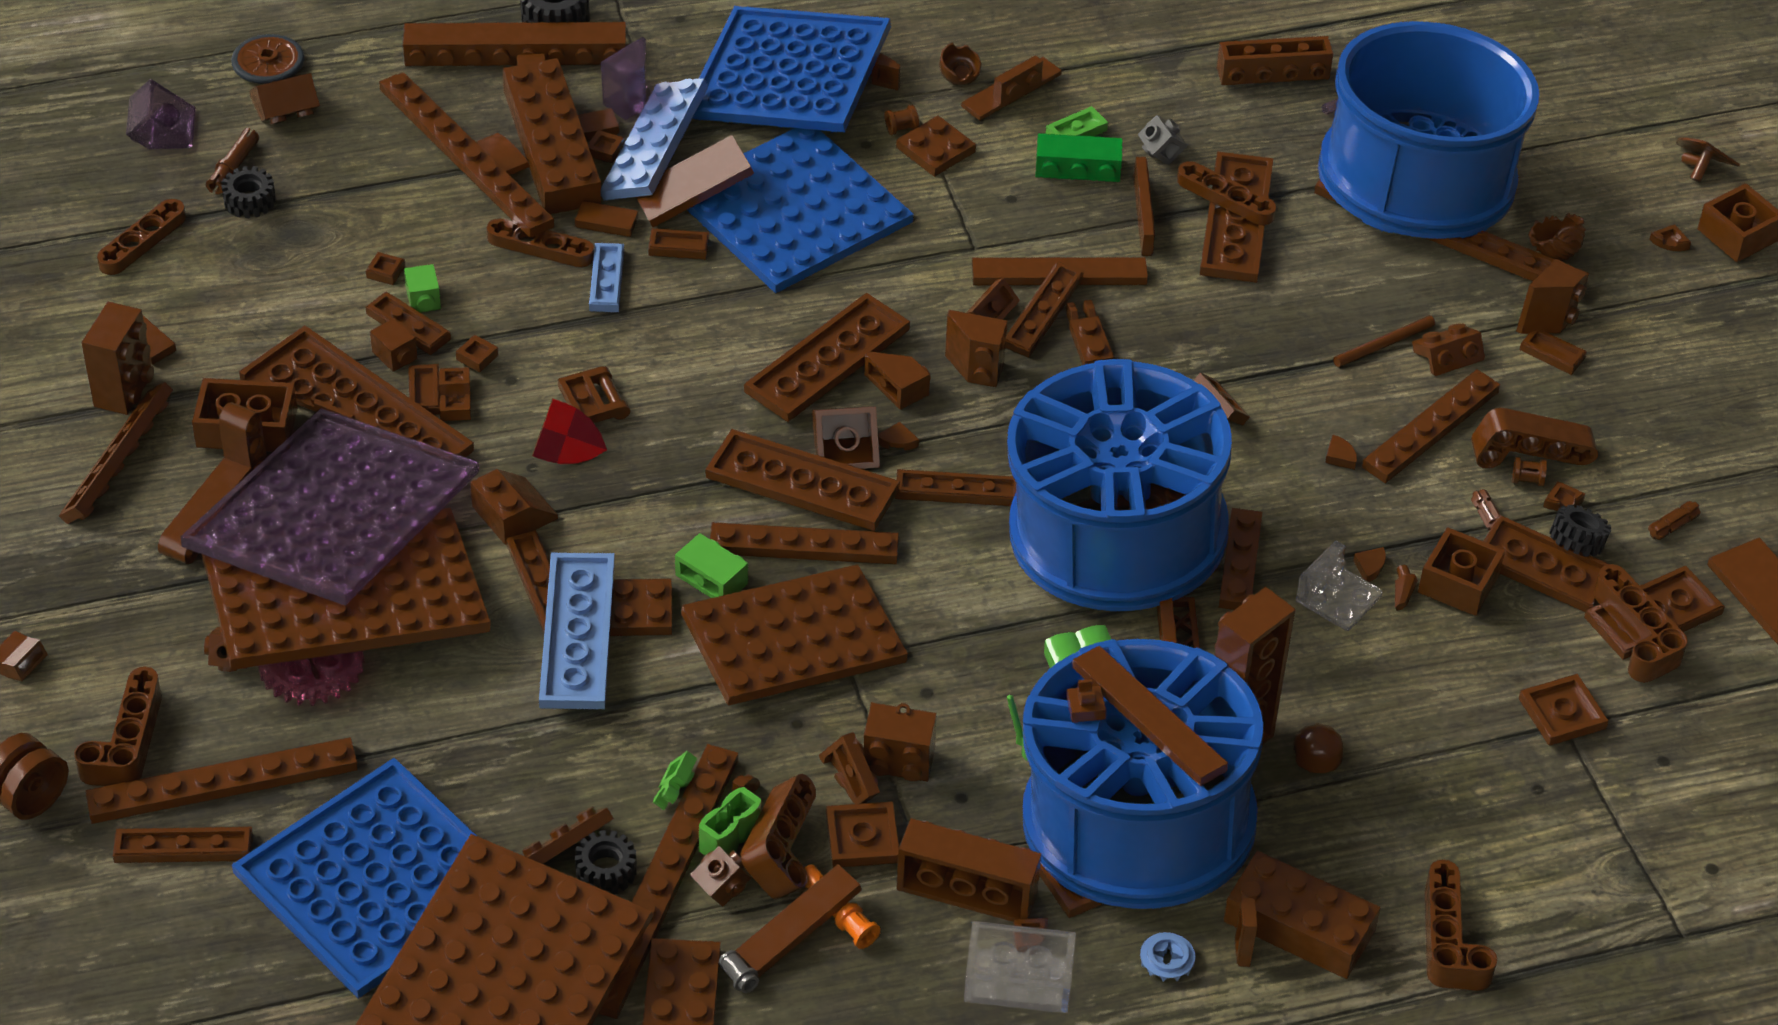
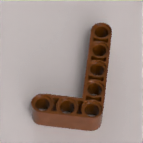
(243, 452)

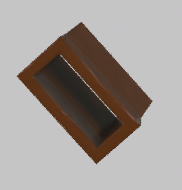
(20, 655)

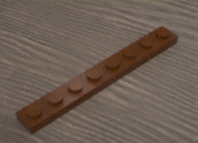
(221, 780)

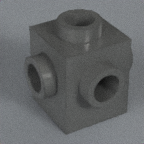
(1158, 135)

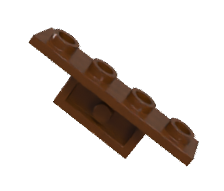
(1011, 86)

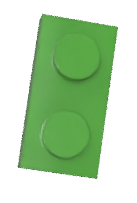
(1083, 123)

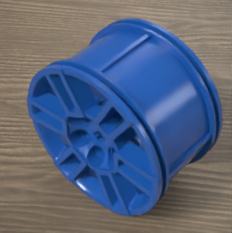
(1464, 133)
(1119, 432)
(1141, 851)

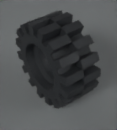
(248, 203)
(1580, 530)
(602, 847)

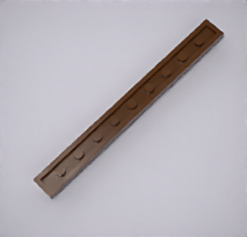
(467, 155)
(1489, 249)
(673, 860)

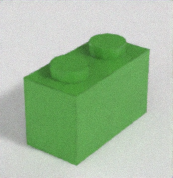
(711, 567)

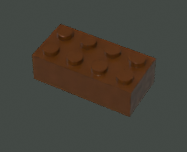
(968, 871)
(1304, 914)

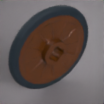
(267, 58)

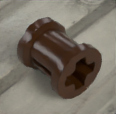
(901, 119)
(1529, 471)

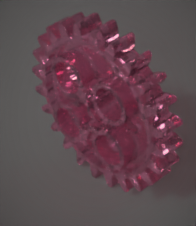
(297, 679)

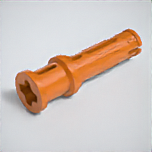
(849, 916)

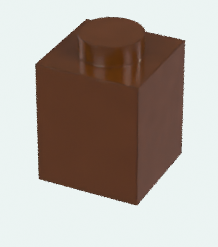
(393, 344)

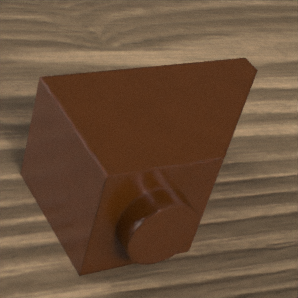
(898, 377)

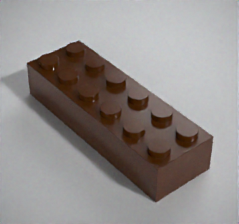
(551, 135)
(1256, 646)

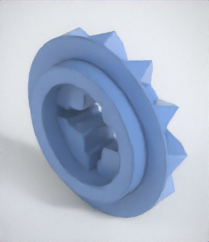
(1181, 955)

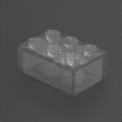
(1019, 967)

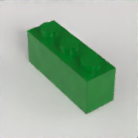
(1078, 157)

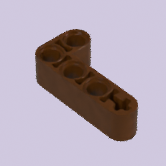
(1532, 435)
(1657, 638)
(126, 754)
(769, 844)
(1448, 960)

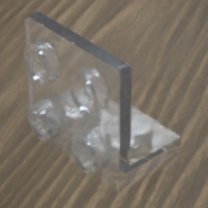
(1334, 590)

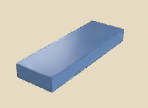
(606, 277)

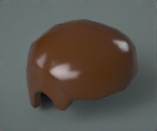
(959, 64)
(1318, 748)

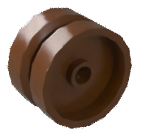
(29, 776)

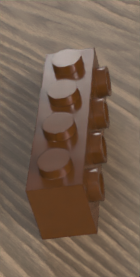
(1274, 60)

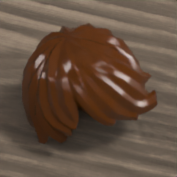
(1557, 237)

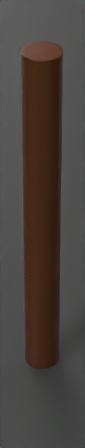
(1384, 341)

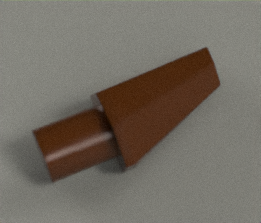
(1404, 586)

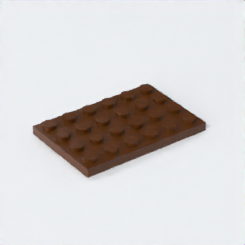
(793, 634)

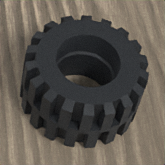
(554, 11)

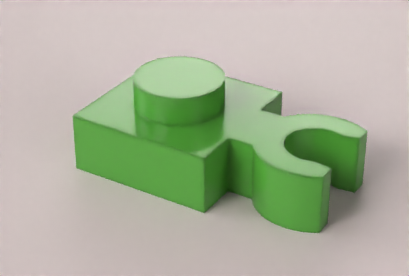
(677, 775)

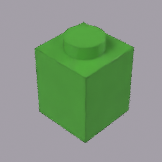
(422, 288)

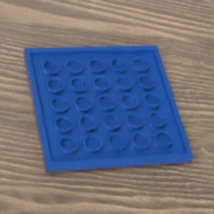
(790, 68)
(800, 209)
(358, 872)

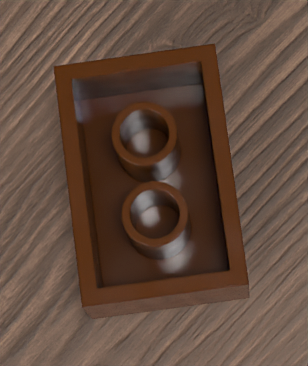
(117, 358)
(272, 400)

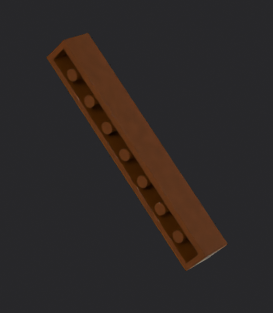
(500, 42)

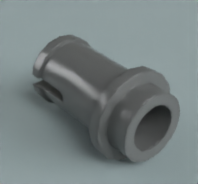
(744, 978)

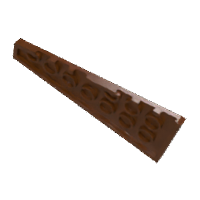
(340, 384)

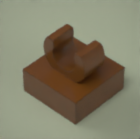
(1086, 702)

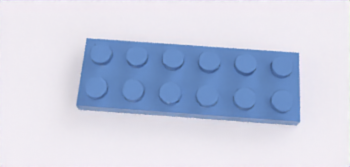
(654, 139)
(577, 631)

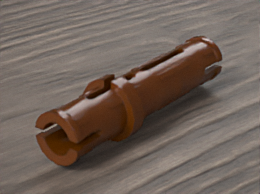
(232, 160)

